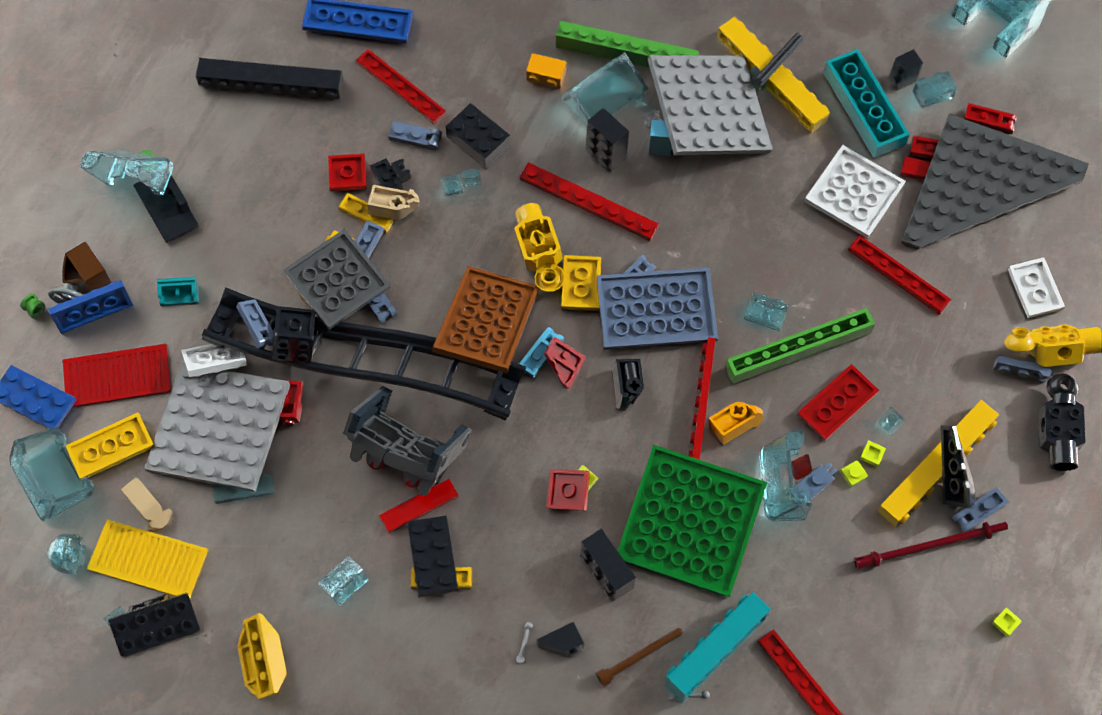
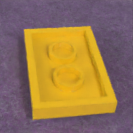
(580, 283)

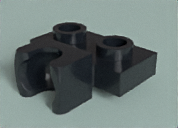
(391, 175)

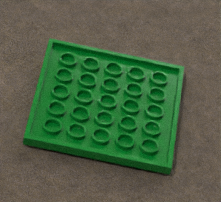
(691, 520)

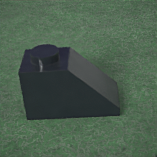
(562, 641)

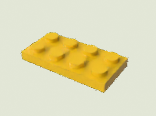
(110, 446)

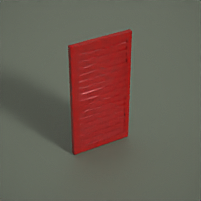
(117, 375)

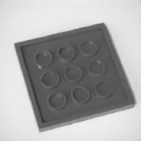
(336, 279)

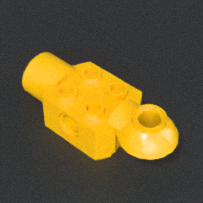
(539, 247)
(1056, 344)

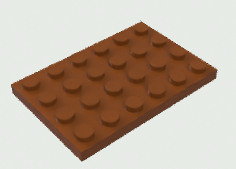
(486, 319)

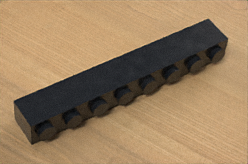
(269, 78)

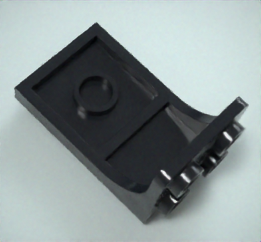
(293, 334)

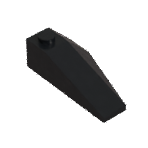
(956, 475)

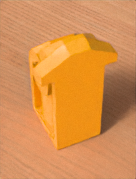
(735, 421)

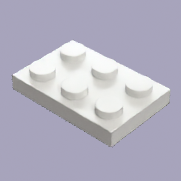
(1036, 287)
(211, 359)

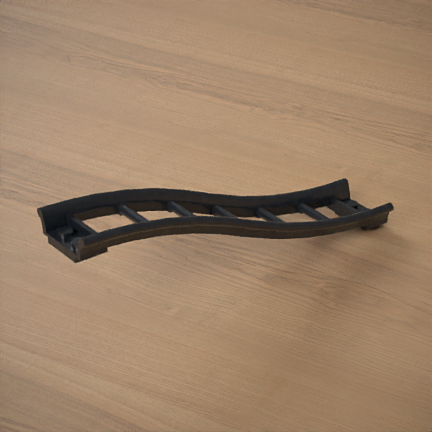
(498, 402)

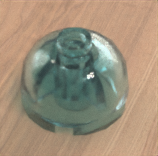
(66, 553)

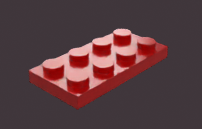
(838, 402)

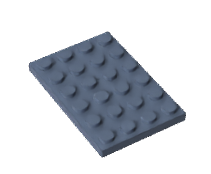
(656, 308)

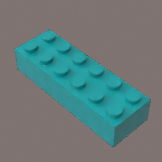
(866, 103)
(717, 647)

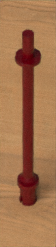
(875, 559)

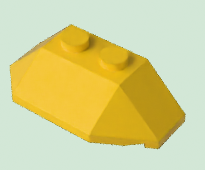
(261, 657)

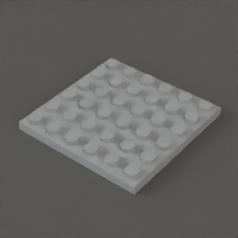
(709, 105)
(218, 428)

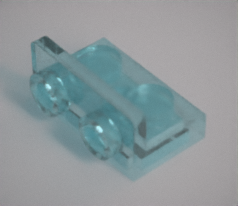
(766, 311)
(343, 580)

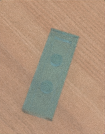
(227, 494)

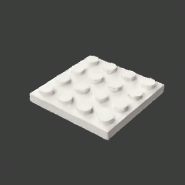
(855, 191)

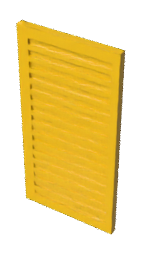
(147, 559)

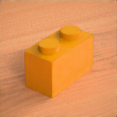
(546, 71)

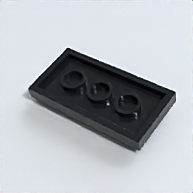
(432, 556)

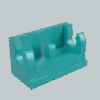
(177, 291)

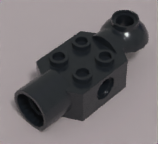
(1062, 423)

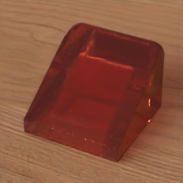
(801, 467)

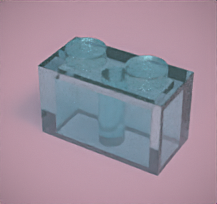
(934, 89)

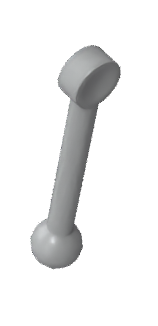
(520, 659)
(705, 694)

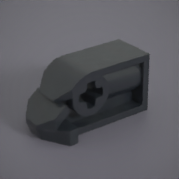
(627, 381)

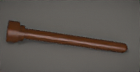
(605, 676)

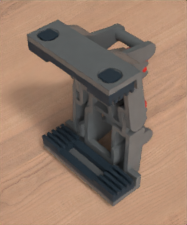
(419, 456)

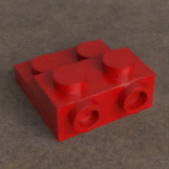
(292, 405)

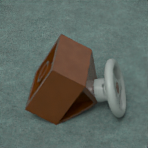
(80, 274)

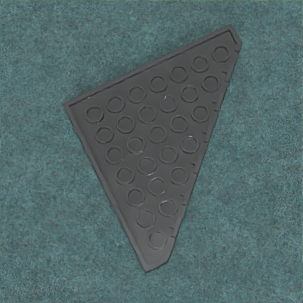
(981, 176)

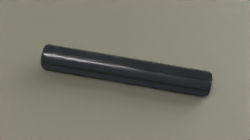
(778, 59)

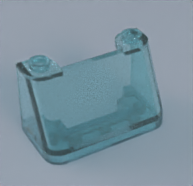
(606, 88)
(147, 168)
(48, 473)
(780, 497)

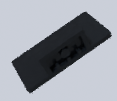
(168, 211)
(153, 623)

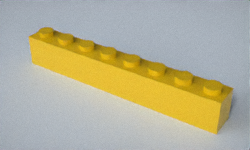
(782, 82)
(929, 471)

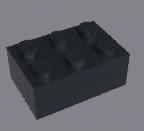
(478, 136)
(607, 139)
(607, 565)

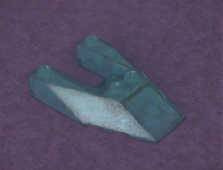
(1021, 14)

